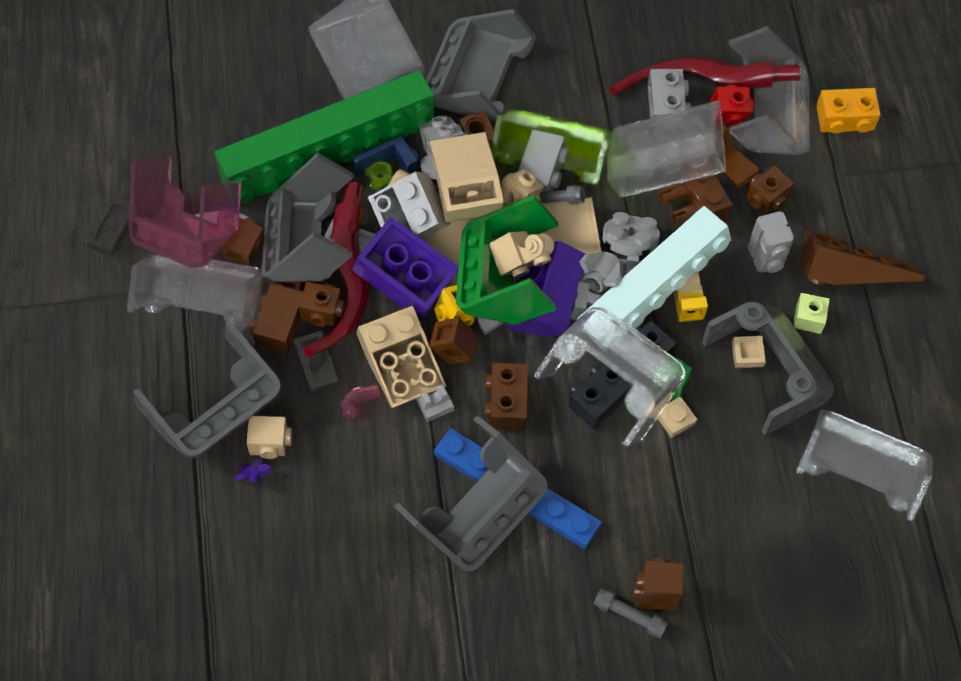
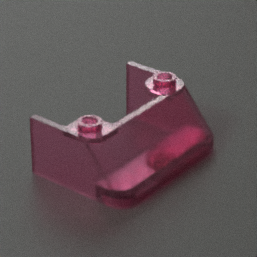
(163, 226)

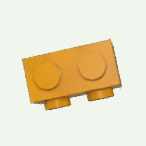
(848, 110)

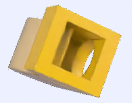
(691, 298)

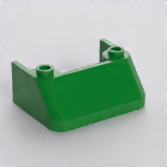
(480, 286)

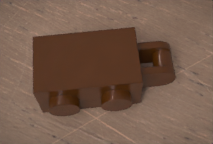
(278, 317)

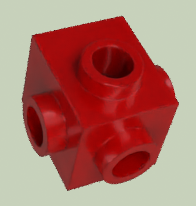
(735, 103)

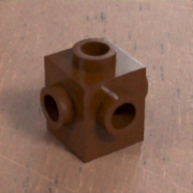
(769, 190)
(321, 304)

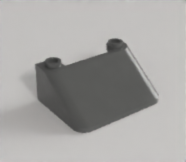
(476, 61)

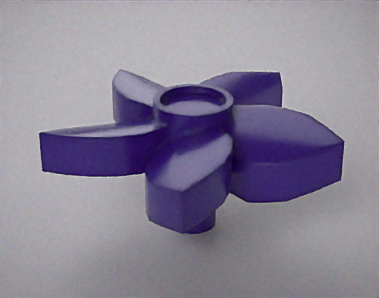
(253, 470)

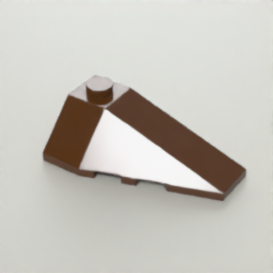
(835, 263)

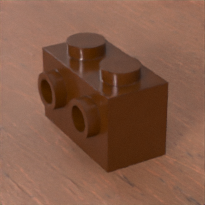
(508, 396)
(658, 585)

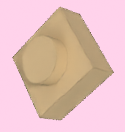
(748, 351)
(676, 417)

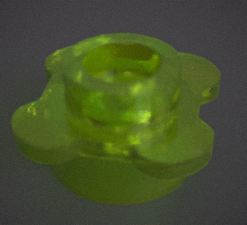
(376, 169)

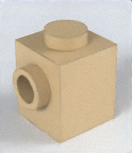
(268, 436)

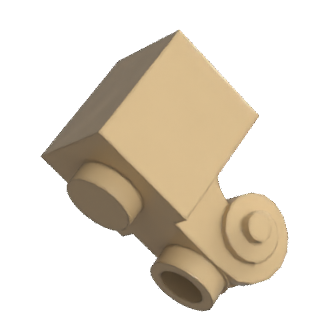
(518, 252)

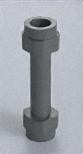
(573, 195)
(606, 600)

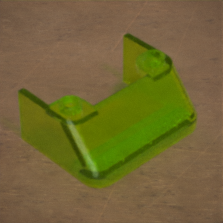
(586, 143)

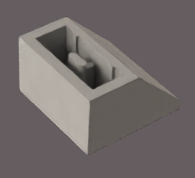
(412, 204)

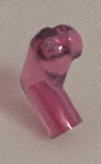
(355, 397)

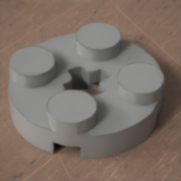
(631, 234)

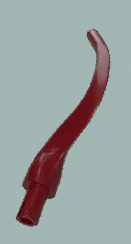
(750, 75)
(345, 234)

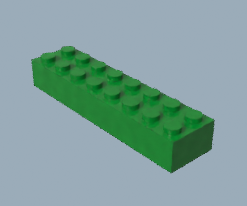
(334, 132)

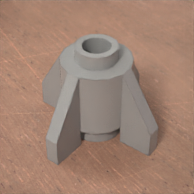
(601, 271)

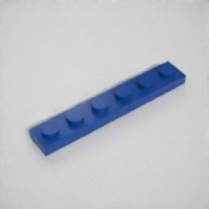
(550, 510)

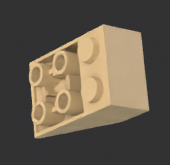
(466, 176)
(400, 356)

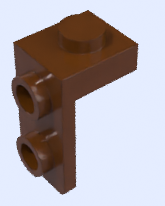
(738, 167)

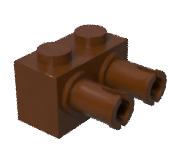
(697, 193)

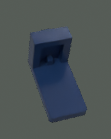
(386, 152)

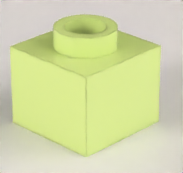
(811, 313)

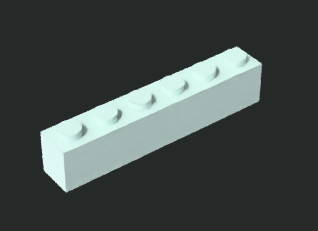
(666, 268)

